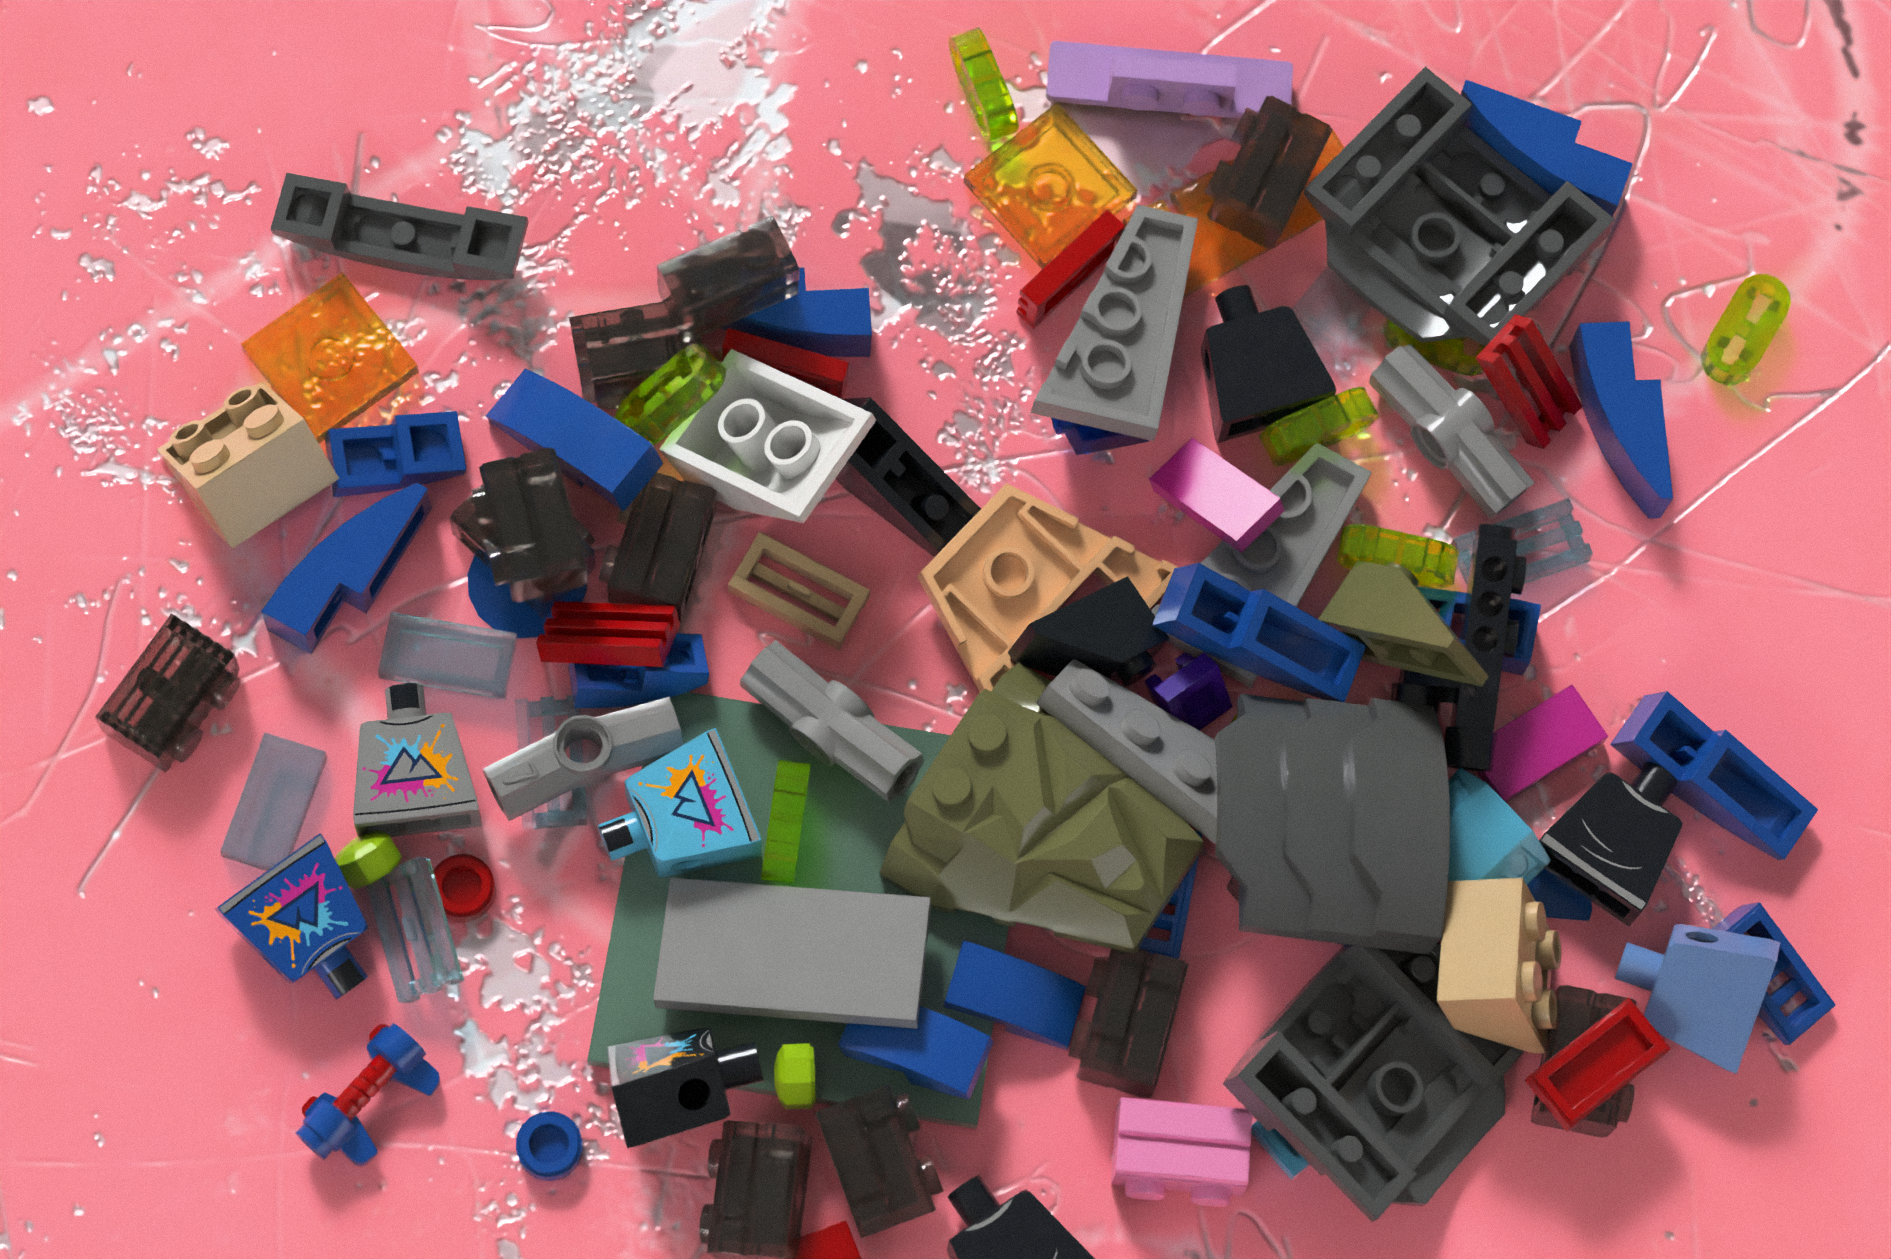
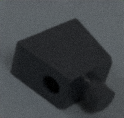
(1258, 366)

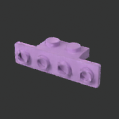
(1163, 79)

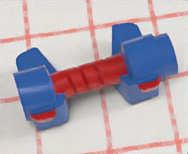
(333, 1121)

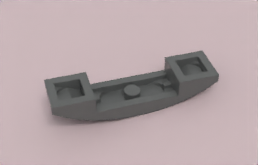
(397, 234)

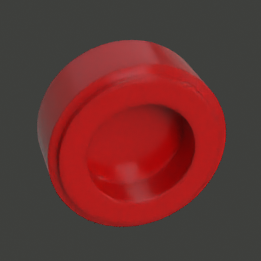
(465, 887)

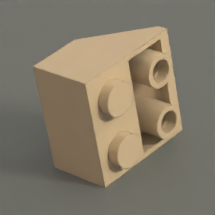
(247, 462)
(1498, 963)

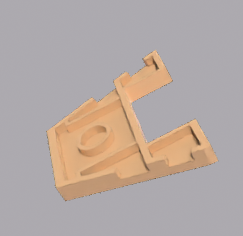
(1018, 566)

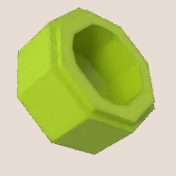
(368, 858)
(795, 1076)

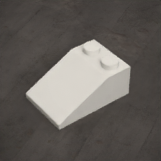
(767, 441)

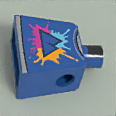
(301, 918)

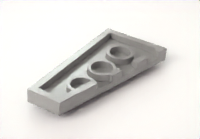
(1123, 344)
(1287, 555)
(1141, 740)

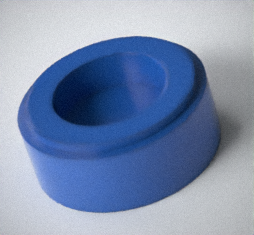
(549, 1146)

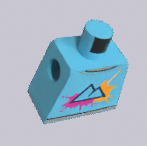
(685, 812)

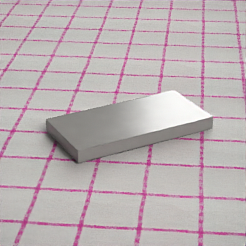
(793, 952)

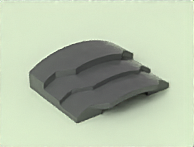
(1445, 225)
(1336, 820)
(1374, 1078)

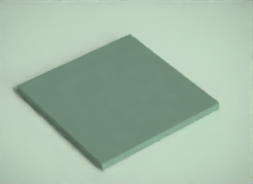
(840, 849)

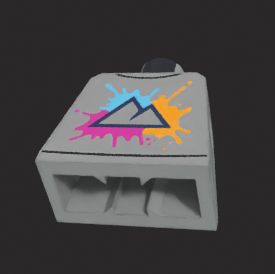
(412, 770)

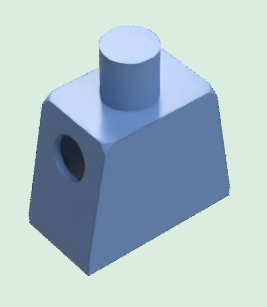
(1704, 988)

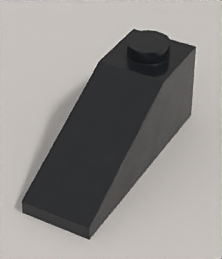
(905, 484)

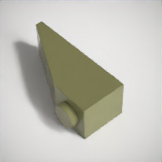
(1399, 624)

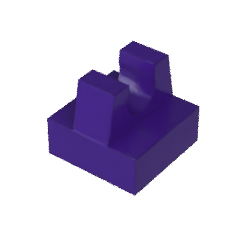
(1193, 692)

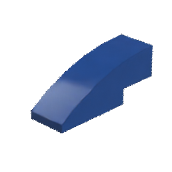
(1544, 145)
(817, 321)
(1623, 413)
(586, 440)
(346, 568)
(1258, 633)
(1716, 774)

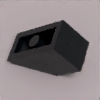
(1102, 630)

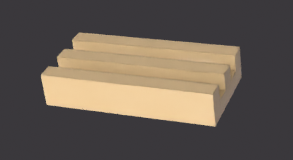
(787, 612)

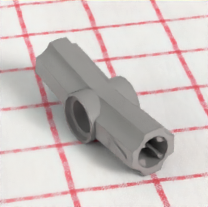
(1451, 429)
(832, 722)
(545, 772)

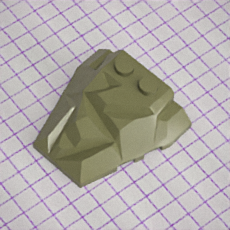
(1038, 827)

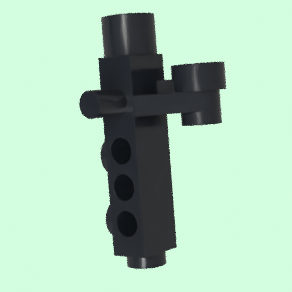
(1488, 637)

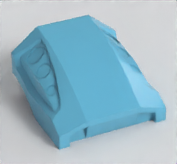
(1489, 835)

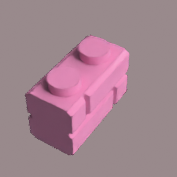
(1181, 1150)

